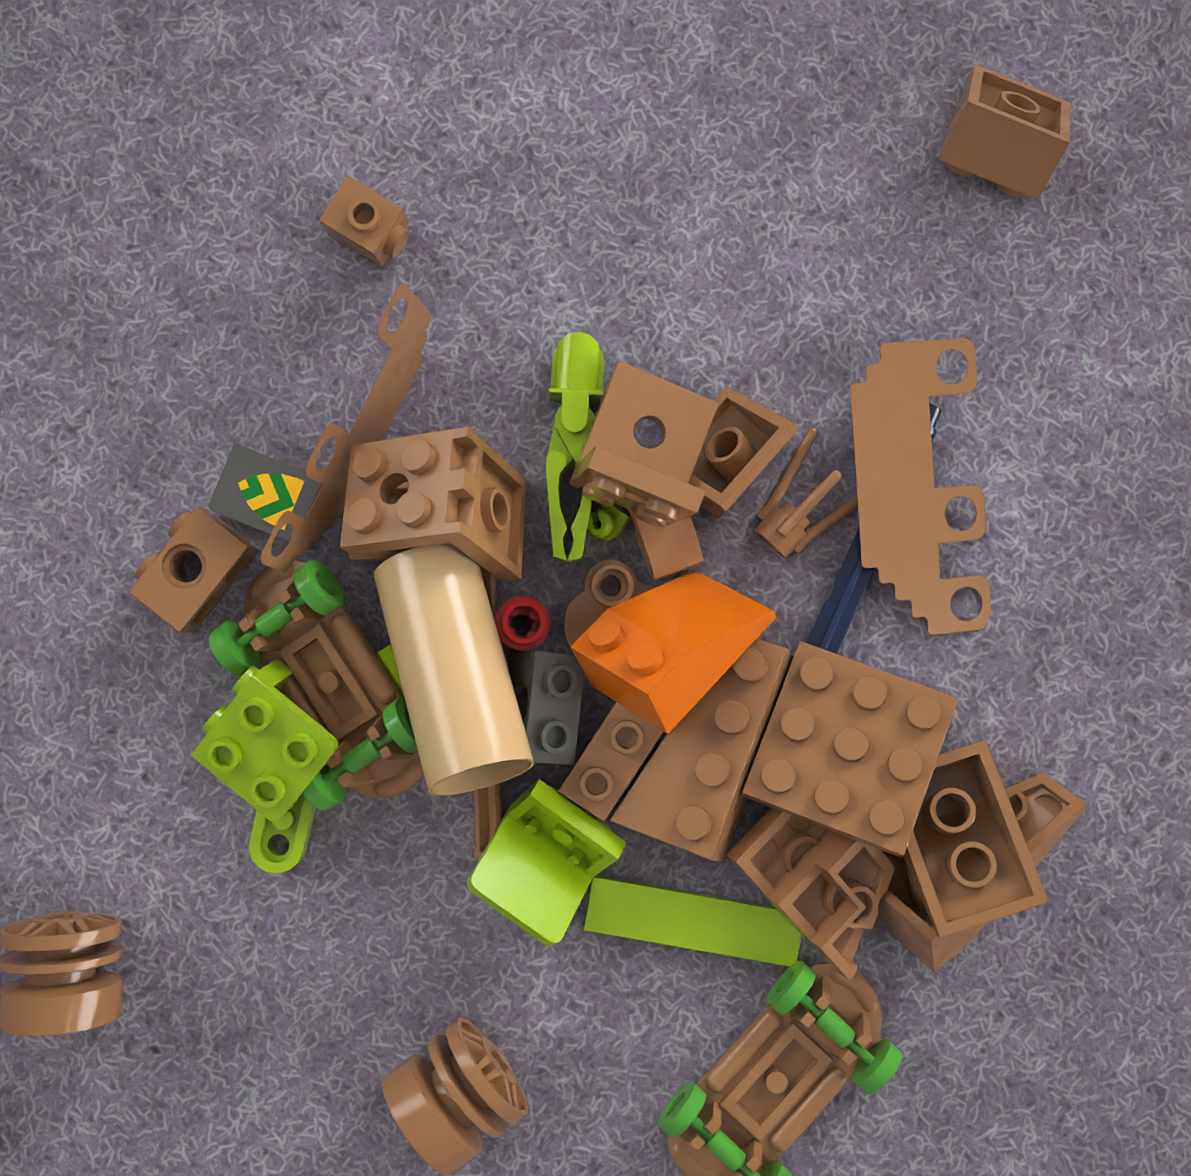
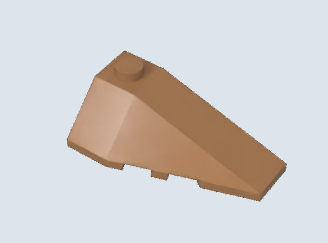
(1044, 816)

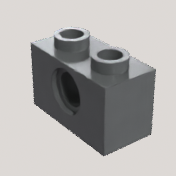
(549, 702)

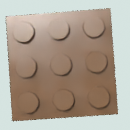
(850, 748)

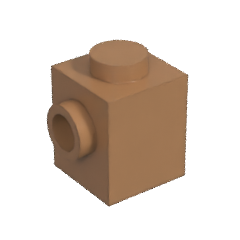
(366, 222)

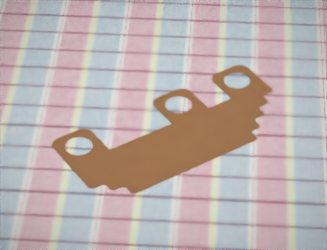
(369, 426)
(895, 486)

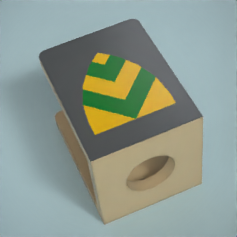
(261, 489)

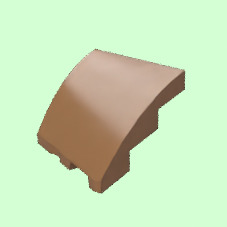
(816, 881)

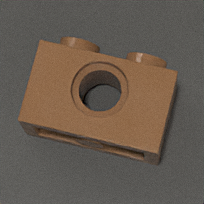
(223, 560)
(609, 761)

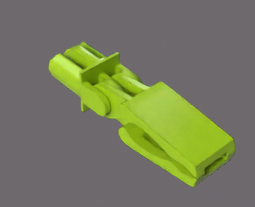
(575, 382)

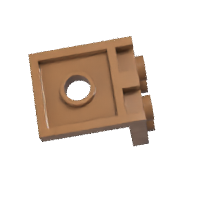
(647, 479)
(455, 496)

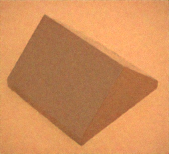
(737, 449)

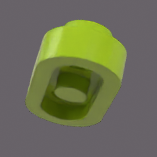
(294, 825)

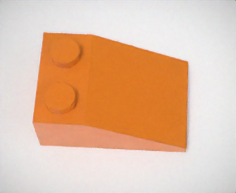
(669, 645)

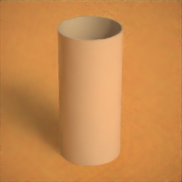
(452, 670)

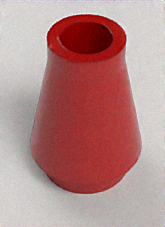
(534, 616)

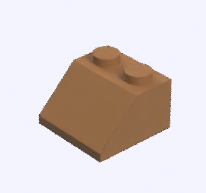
(1007, 133)

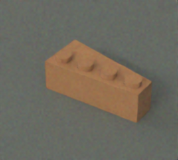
(699, 770)

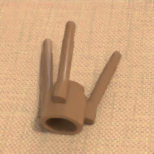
(785, 527)

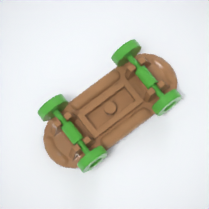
(333, 679)
(780, 1075)

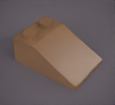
(969, 846)

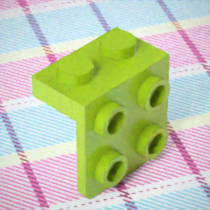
(265, 743)
(543, 862)

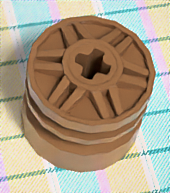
(61, 979)
(454, 1097)

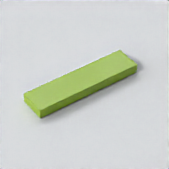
(691, 920)

